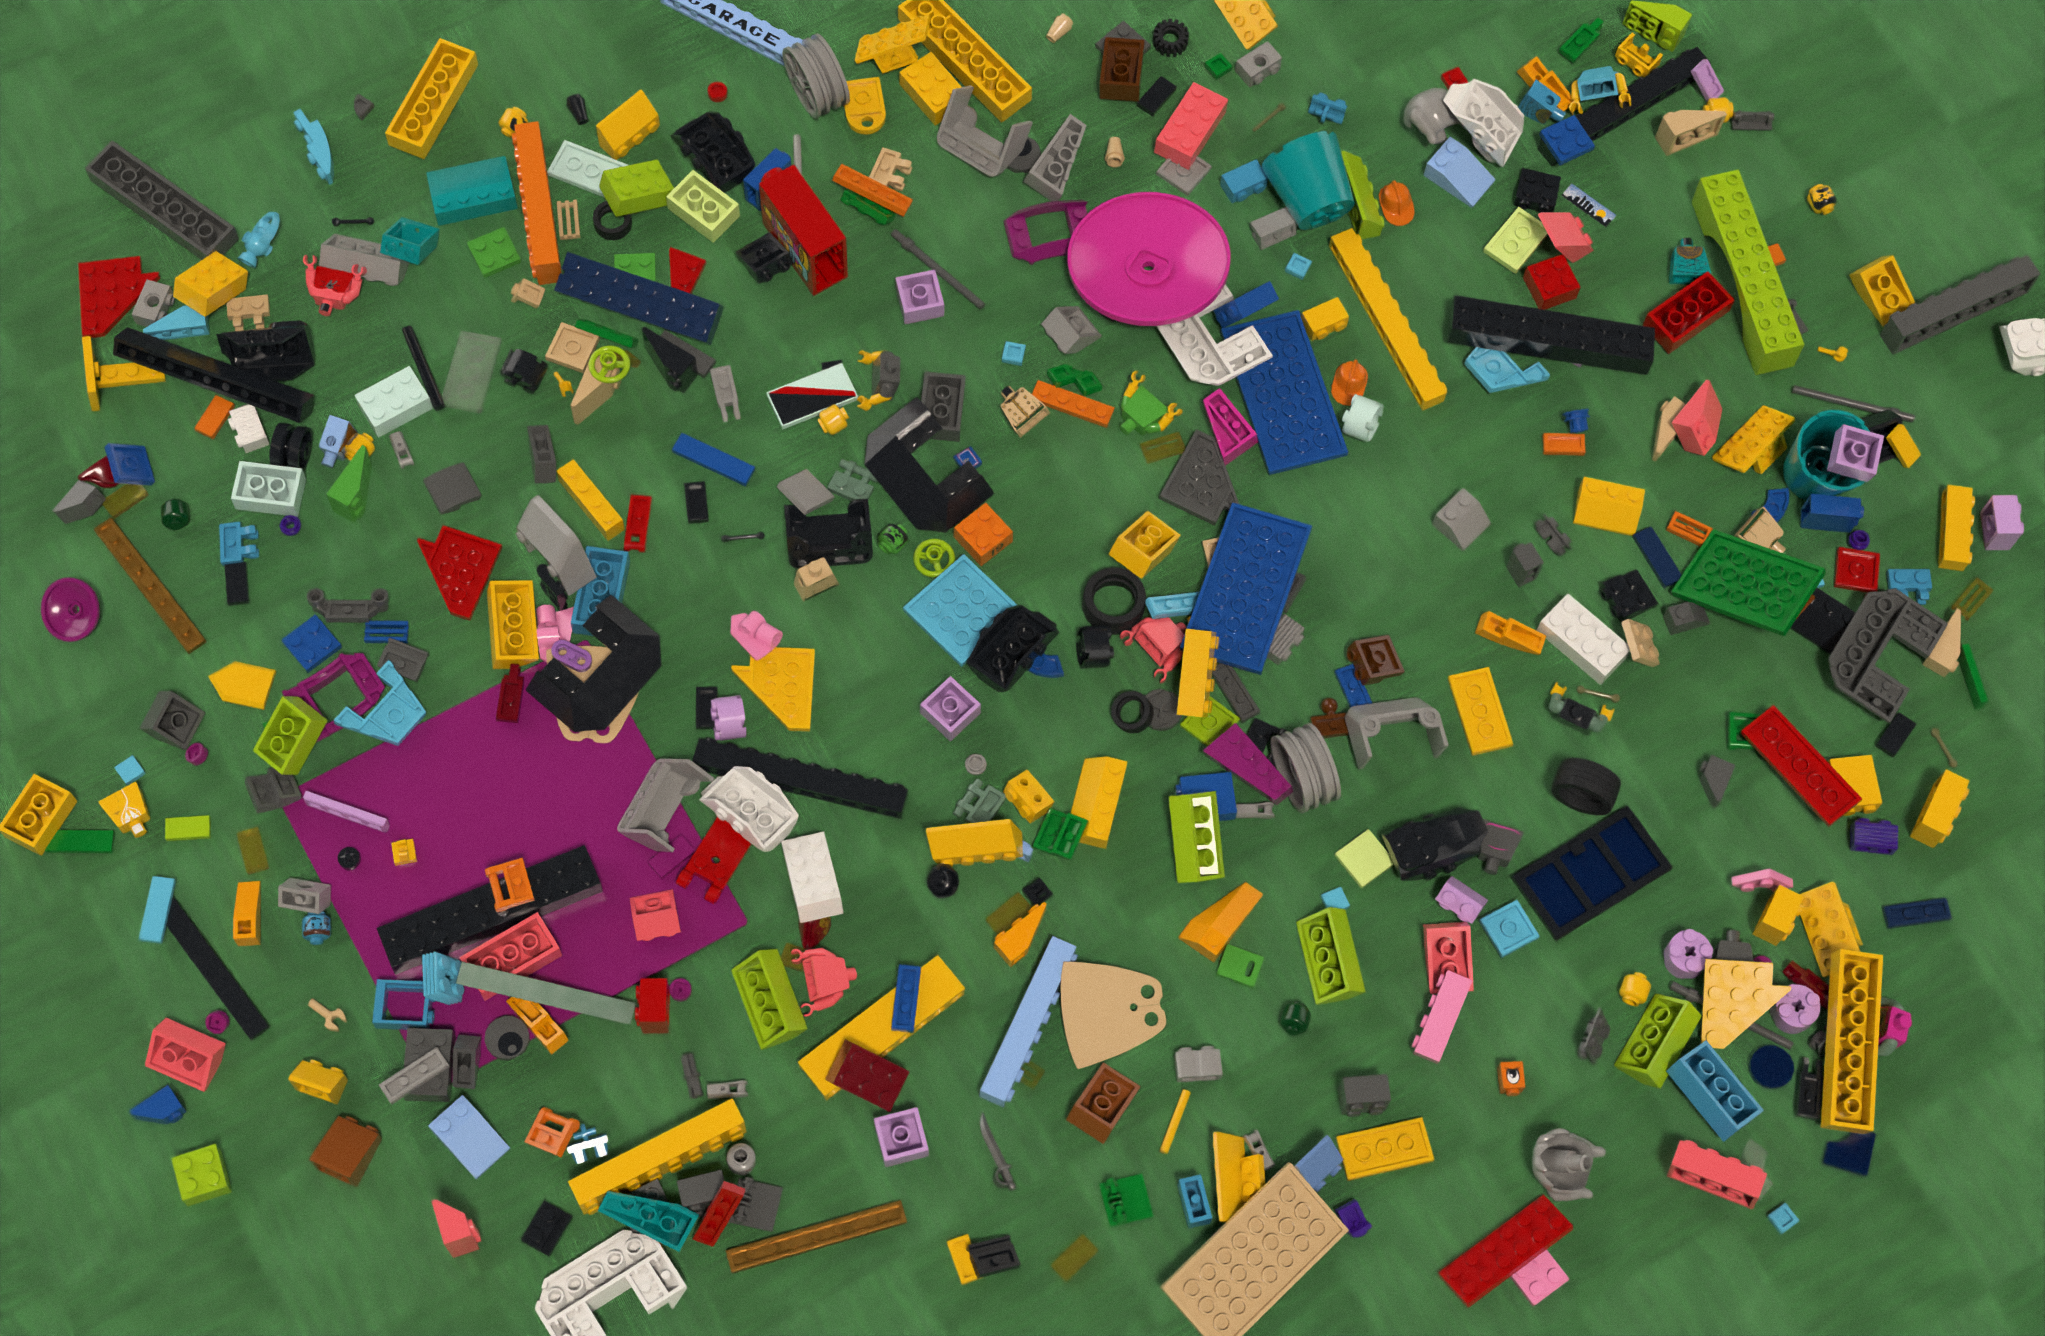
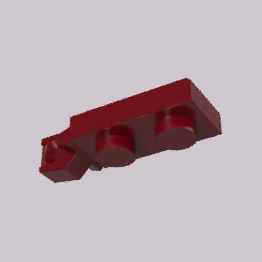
(510, 696)
(1809, 979)

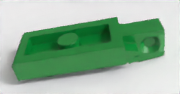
(1581, 40)
(867, 207)

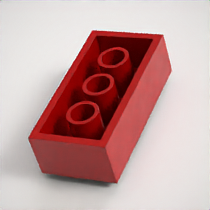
(1689, 312)

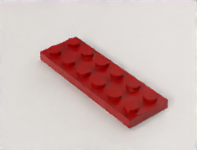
(1801, 766)
(1505, 1251)

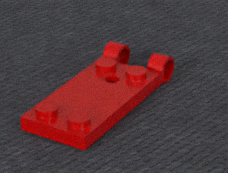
(724, 844)

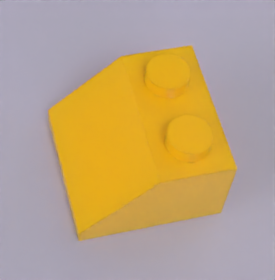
(318, 1081)

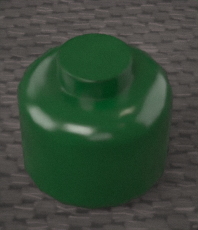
(174, 514)
(1295, 1018)

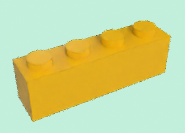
(590, 500)
(1956, 528)

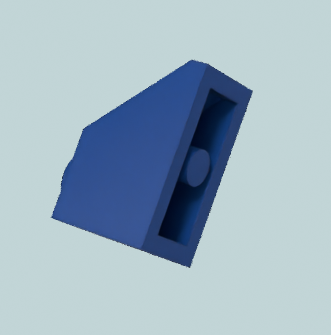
(160, 1108)

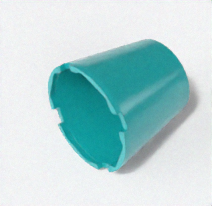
(1311, 179)
(1810, 454)

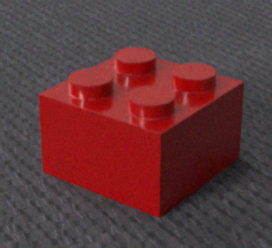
(1551, 282)
(654, 1005)

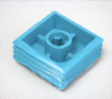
(440, 978)

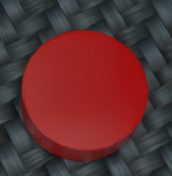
(717, 92)

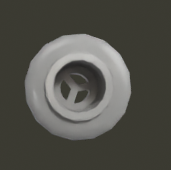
(739, 1152)

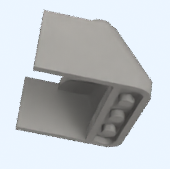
(971, 144)
(548, 534)
(1366, 722)
(658, 800)

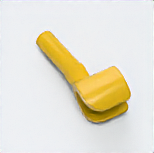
(1838, 355)
(563, 385)

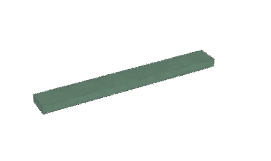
(545, 993)

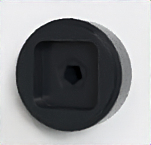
(349, 858)

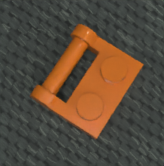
(516, 881)
(548, 1138)

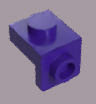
(1353, 1219)

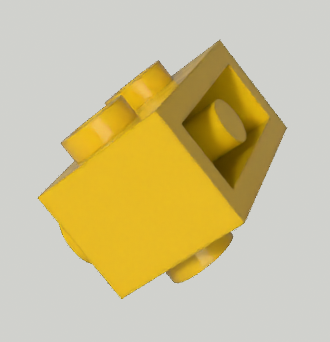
(1028, 796)

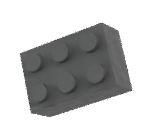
(945, 400)
(420, 1043)

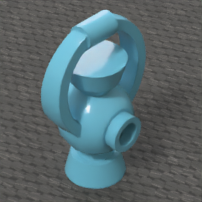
(258, 241)

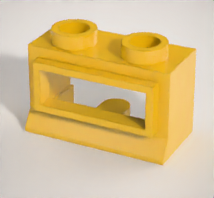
(1637, 58)

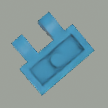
(232, 543)
(1911, 581)

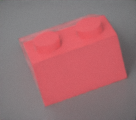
(1567, 234)
(1699, 420)
(1447, 949)

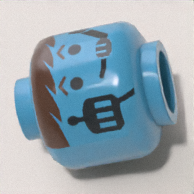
(316, 928)

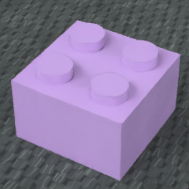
(919, 296)
(1855, 453)
(2001, 522)
(950, 708)
(901, 1137)

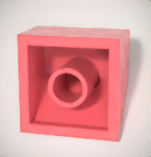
(655, 915)

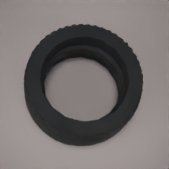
(1121, 578)
(1586, 786)

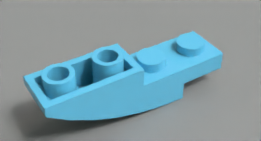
(317, 146)

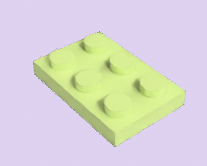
(1516, 240)

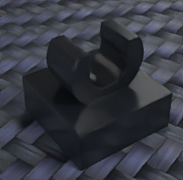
(1037, 892)

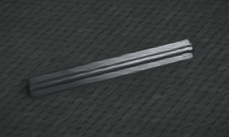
(423, 368)

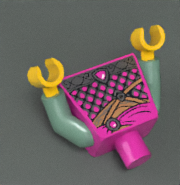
(1893, 1026)

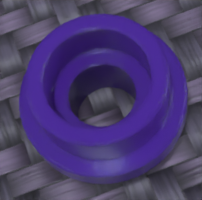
(287, 520)
(1859, 540)

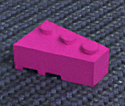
(1228, 426)

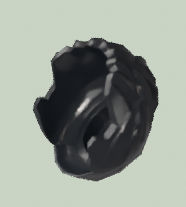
(943, 881)

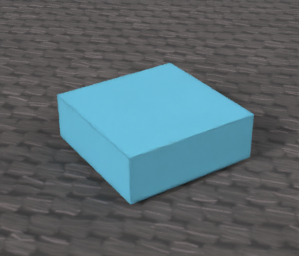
(1298, 266)
(1013, 353)
(130, 770)
(1335, 899)
(1783, 1218)

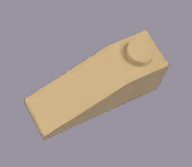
(1665, 430)
(1947, 648)

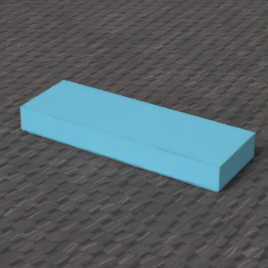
(1171, 605)
(157, 910)

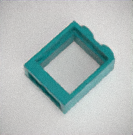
(415, 244)

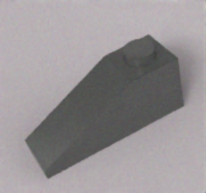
(541, 454)

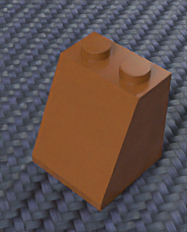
(346, 1150)

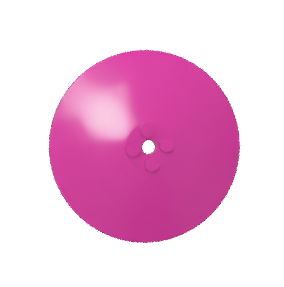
(1144, 231)

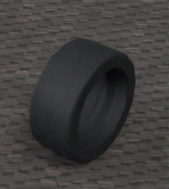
(608, 233)
(1126, 697)

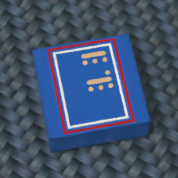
(968, 455)

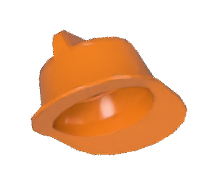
(1396, 204)
(1348, 381)

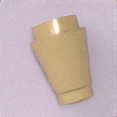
(1060, 26)
(1114, 153)

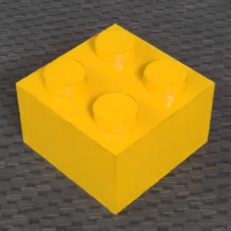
(1779, 915)

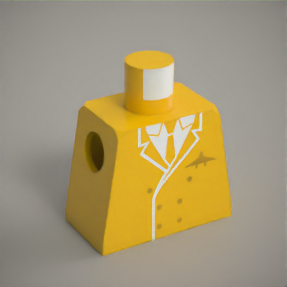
(127, 809)

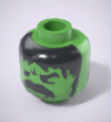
(892, 539)

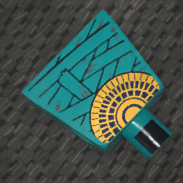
(1687, 263)

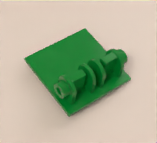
(1126, 1200)

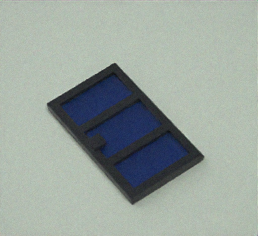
(1591, 873)

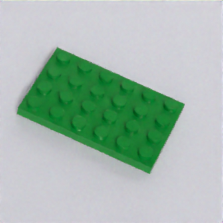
(1748, 582)

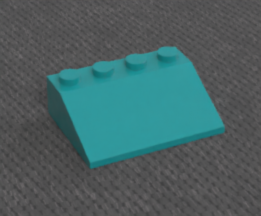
(471, 190)

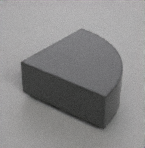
(362, 106)

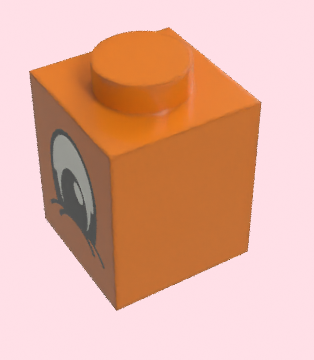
(1511, 1078)

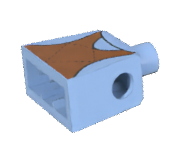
(334, 439)

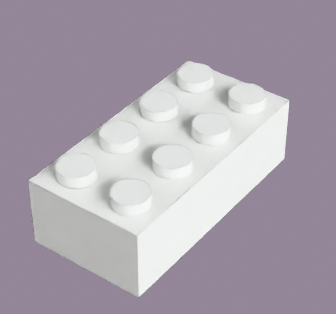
(1584, 639)
(812, 877)

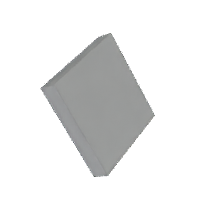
(1182, 178)
(805, 491)

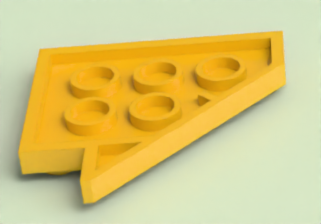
(783, 684)
(1735, 998)

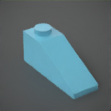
(179, 324)

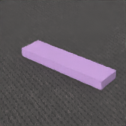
(346, 811)

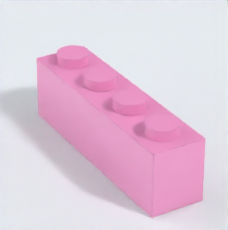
(1442, 1017)

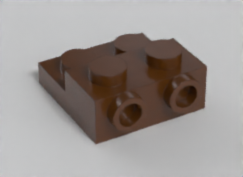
(1374, 659)

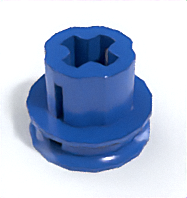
(1577, 420)

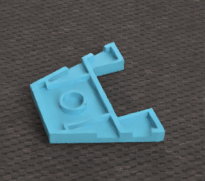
(1499, 372)
(392, 717)

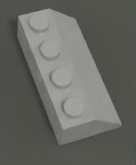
(343, 252)

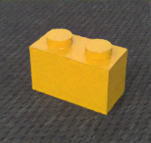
(1325, 319)

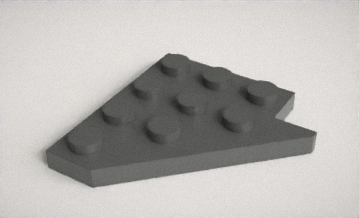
(1200, 481)

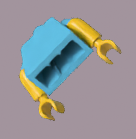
(1598, 84)

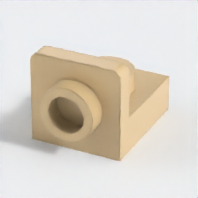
(527, 292)

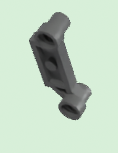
(348, 610)

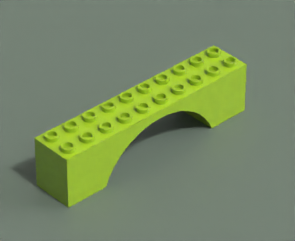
(1767, 318)

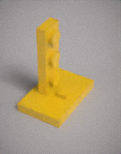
(113, 375)

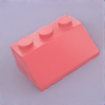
(184, 1054)
(457, 1232)

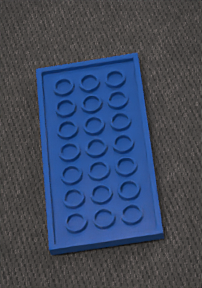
(1288, 398)
(1249, 584)

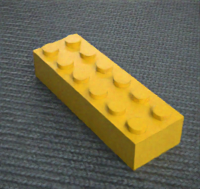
(431, 98)

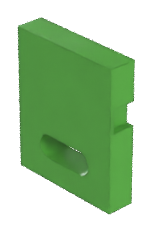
(1235, 963)

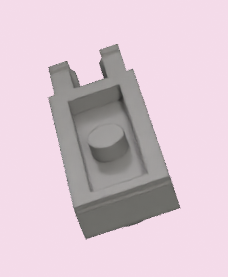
(725, 390)

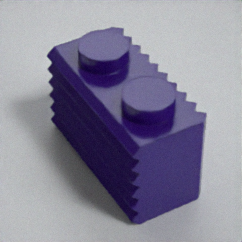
(1873, 837)

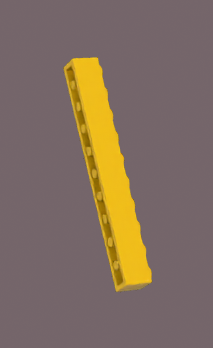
(1387, 319)

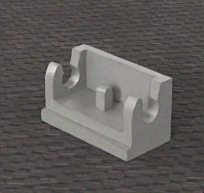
(1273, 228)

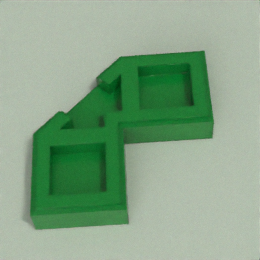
(1065, 375)

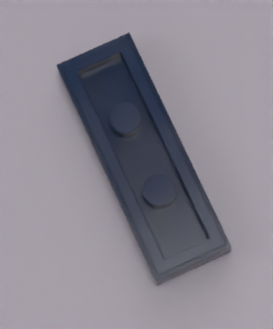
(1657, 557)
(1916, 913)

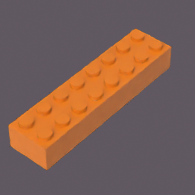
(536, 203)

